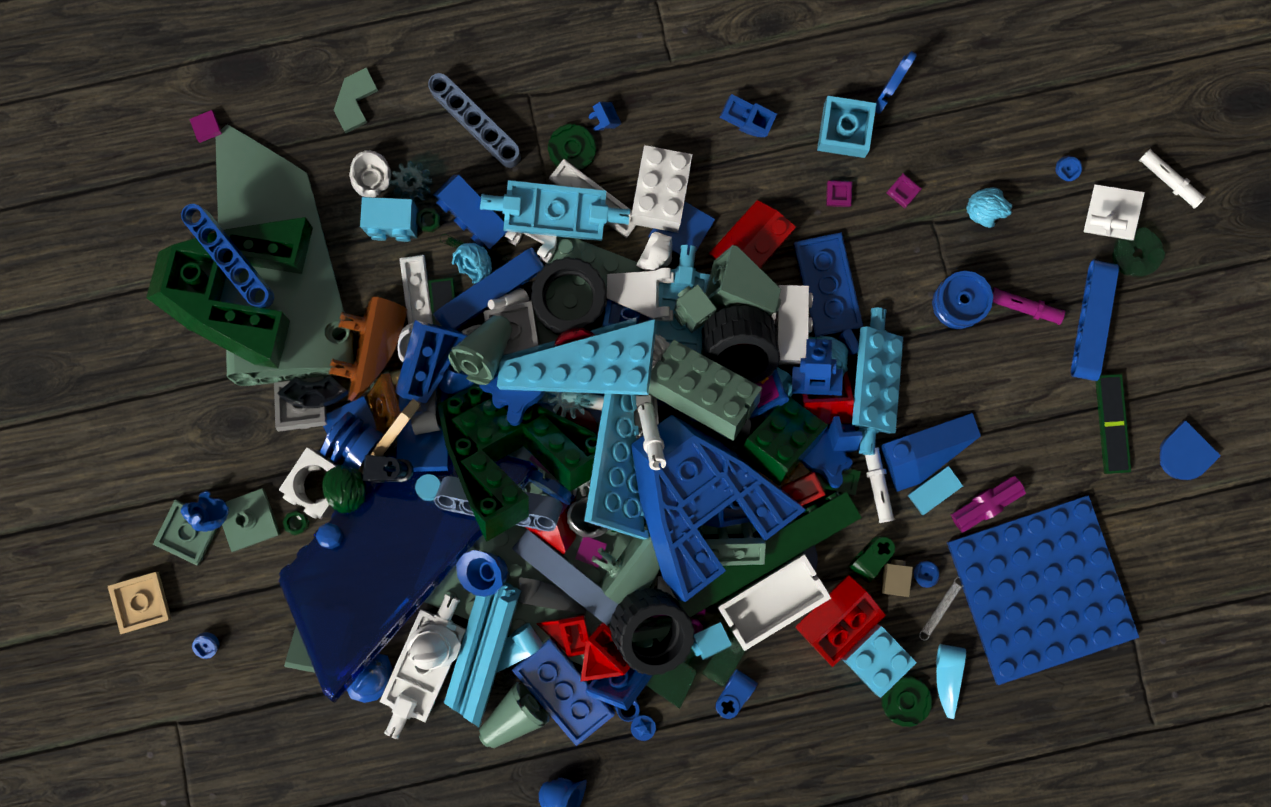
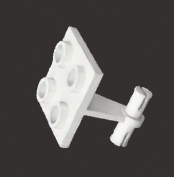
(1114, 212)

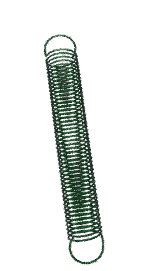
(462, 242)

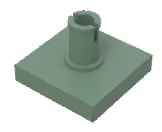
(249, 520)

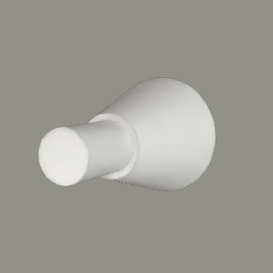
(515, 297)

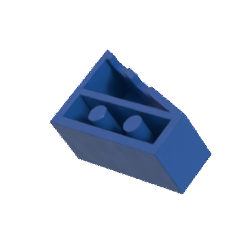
(464, 204)
(426, 360)

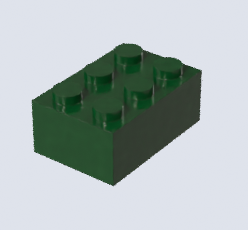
(783, 440)

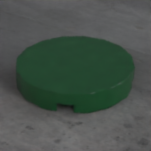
(572, 144)
(907, 702)

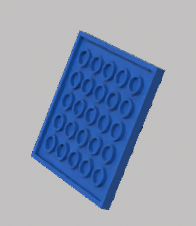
(1042, 590)

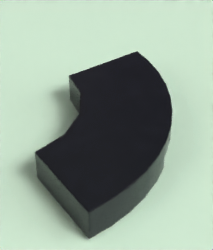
(312, 394)

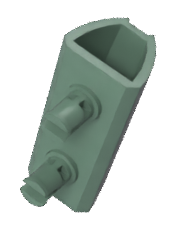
(631, 571)

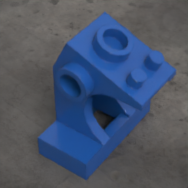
(817, 366)

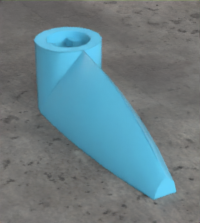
(519, 645)
(950, 669)

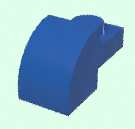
(749, 118)

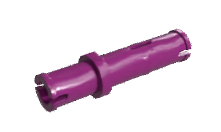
(1028, 306)

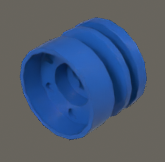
(348, 441)

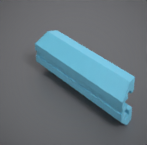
(481, 653)

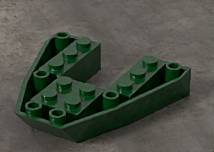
(191, 284)
(481, 435)

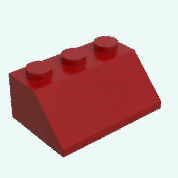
(757, 234)
(840, 621)

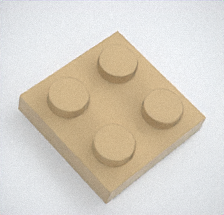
(139, 602)

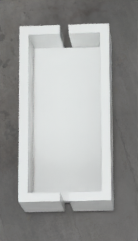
(773, 601)

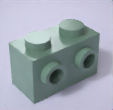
(693, 308)

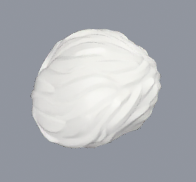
(369, 173)

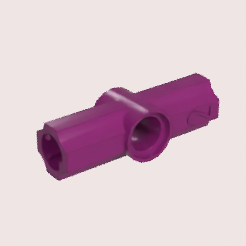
(988, 504)

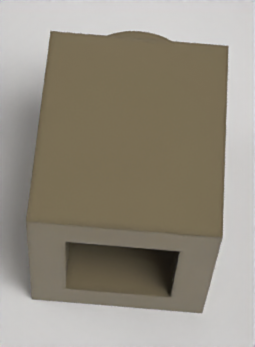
(896, 578)

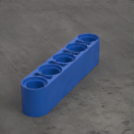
(219, 248)
(494, 286)
(1094, 320)

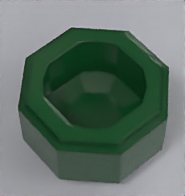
(428, 220)
(296, 523)

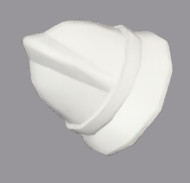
(433, 647)

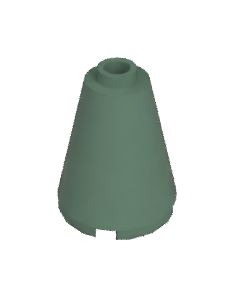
(482, 350)
(513, 717)

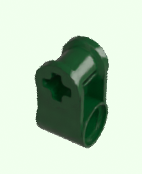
(870, 561)

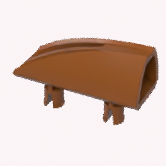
(378, 339)

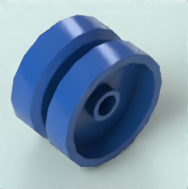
(972, 289)

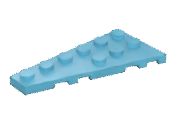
(613, 486)

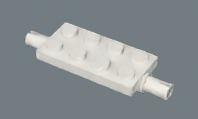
(413, 689)

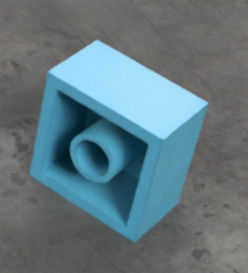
(846, 126)
(389, 218)
(879, 660)

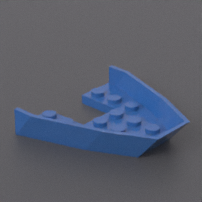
(691, 489)

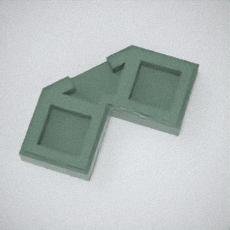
(353, 89)

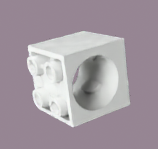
(294, 484)

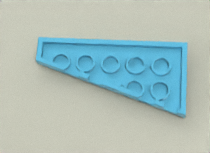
(598, 364)

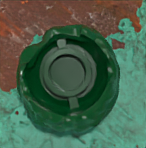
(344, 488)

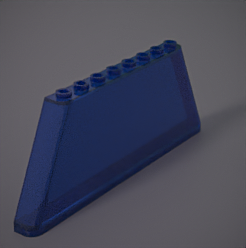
(383, 570)

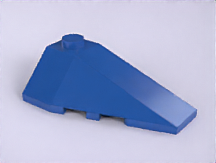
(924, 452)

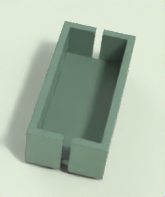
(704, 389)

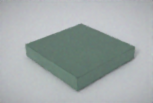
(181, 539)

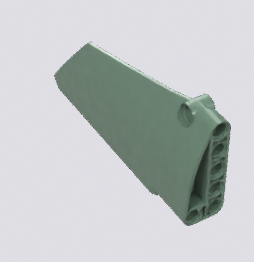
(266, 188)

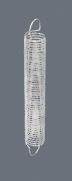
(930, 631)

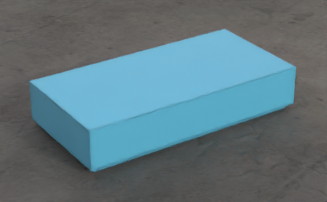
(935, 490)

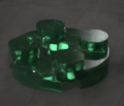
(1135, 266)

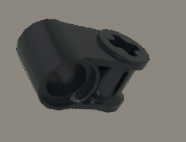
(386, 469)

